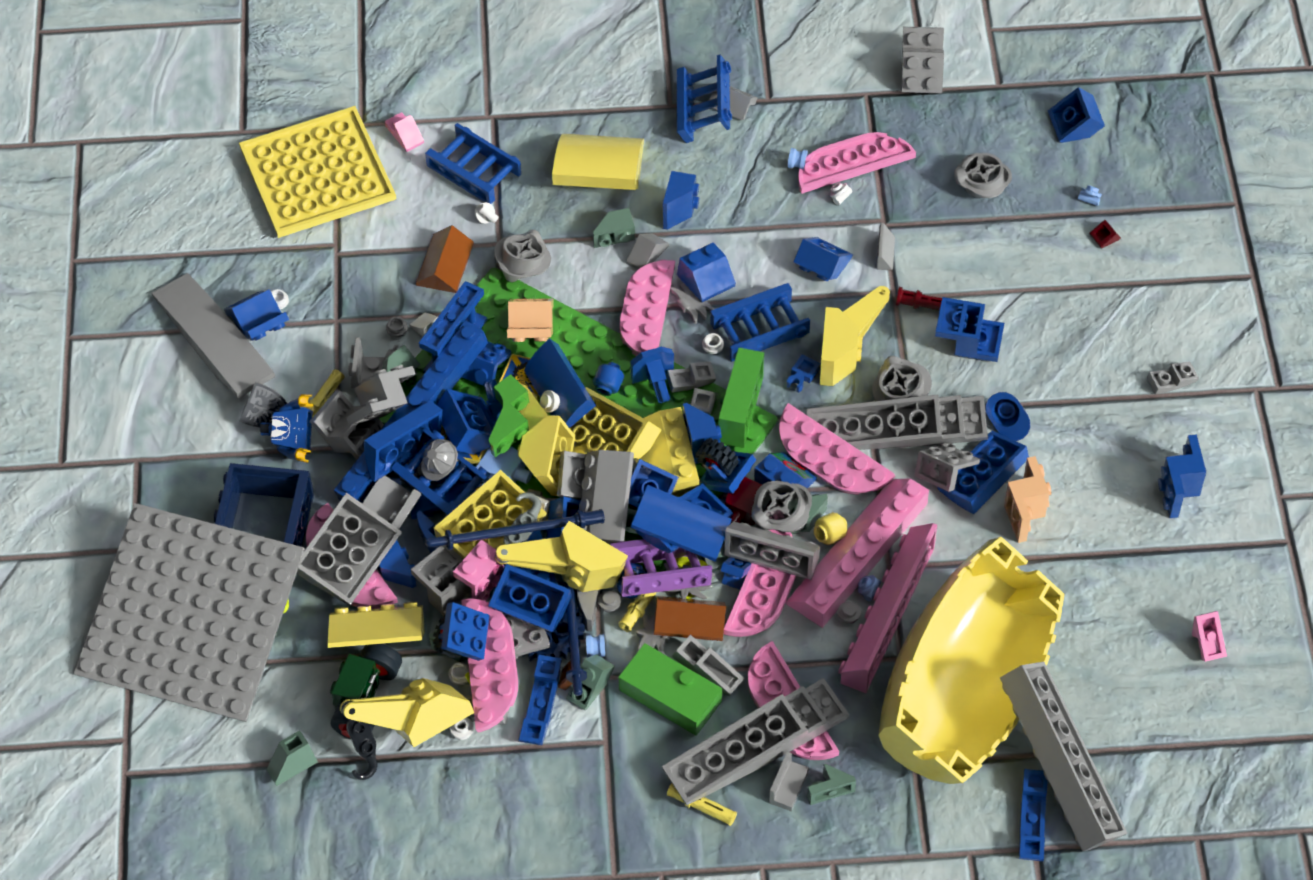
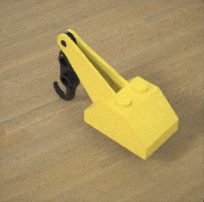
(415, 714)

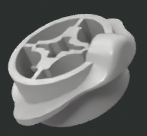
(983, 175)
(522, 255)
(898, 371)
(768, 518)

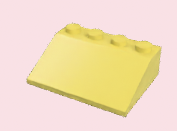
(613, 429)
(673, 449)
(487, 508)
(376, 625)

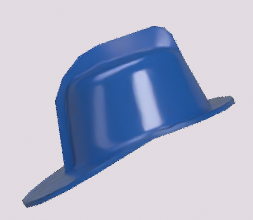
(1008, 415)

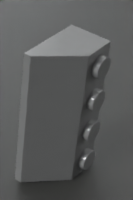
(607, 488)
(771, 550)

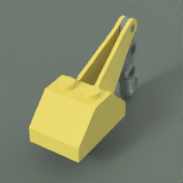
(577, 554)

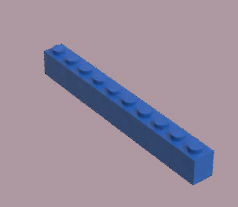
(440, 376)

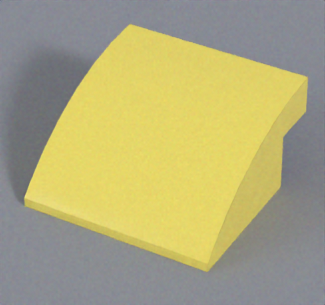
(598, 161)

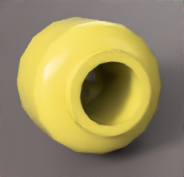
(830, 528)

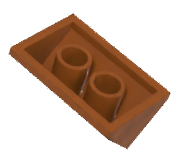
(445, 260)
(689, 617)

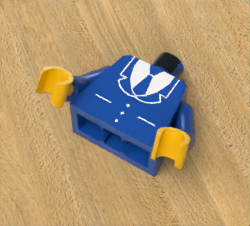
(291, 428)

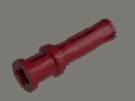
(917, 299)

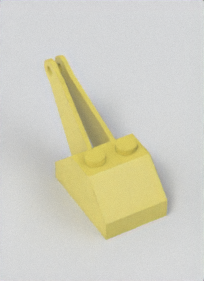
(845, 333)
(544, 443)

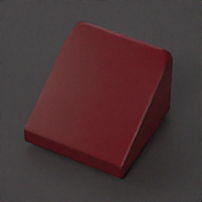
(1104, 234)

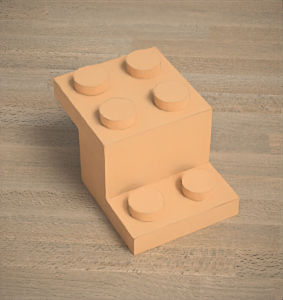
(530, 319)
(1027, 499)

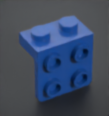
(486, 363)

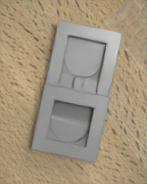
(693, 377)

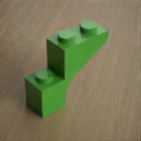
(510, 423)

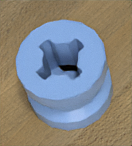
(797, 158)
(595, 645)

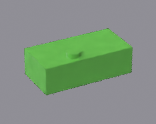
(741, 397)
(670, 689)

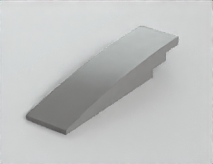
(213, 335)
(906, 421)
(755, 740)

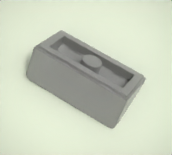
(885, 248)

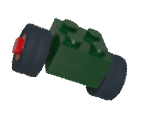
(360, 679)

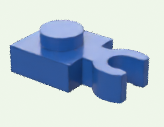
(803, 370)

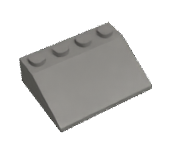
(347, 549)

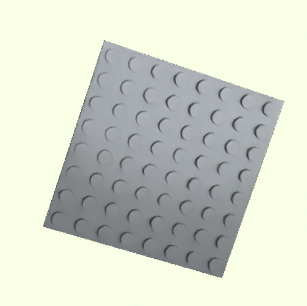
(189, 612)

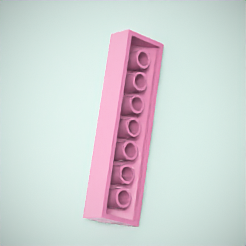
(859, 550)
(888, 607)

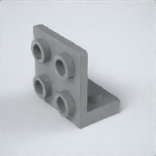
(362, 366)
(941, 465)
(391, 501)
(527, 637)

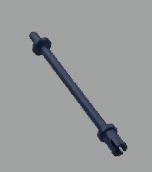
(580, 519)
(576, 674)

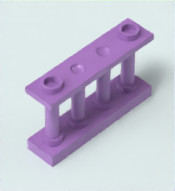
(642, 551)

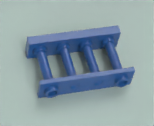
(686, 96)
(469, 180)
(762, 304)
(458, 310)
(438, 495)

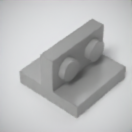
(571, 474)

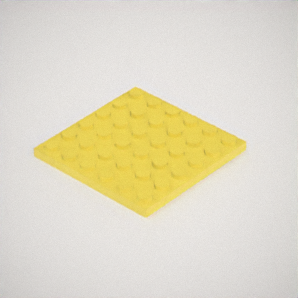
(317, 171)

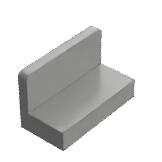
(739, 102)
(788, 783)

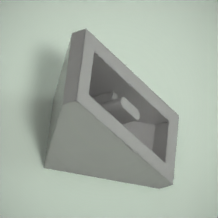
(646, 250)

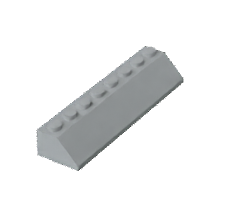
(1063, 755)

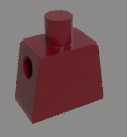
(742, 501)

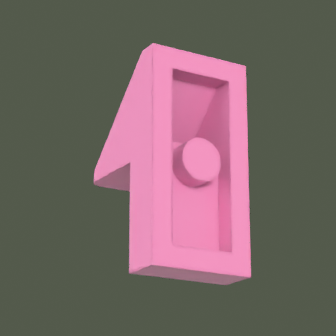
(405, 131)
(1209, 635)

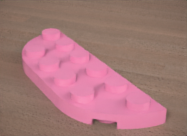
(851, 159)
(646, 306)
(830, 455)
(375, 590)
(759, 599)
(772, 677)
(494, 678)

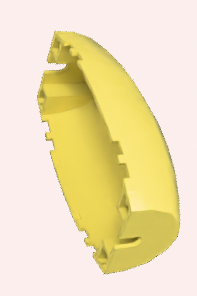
(946, 689)

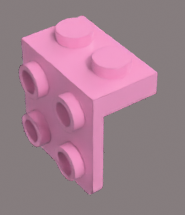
(480, 571)

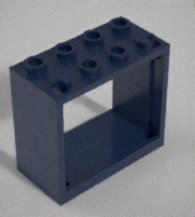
(267, 482)

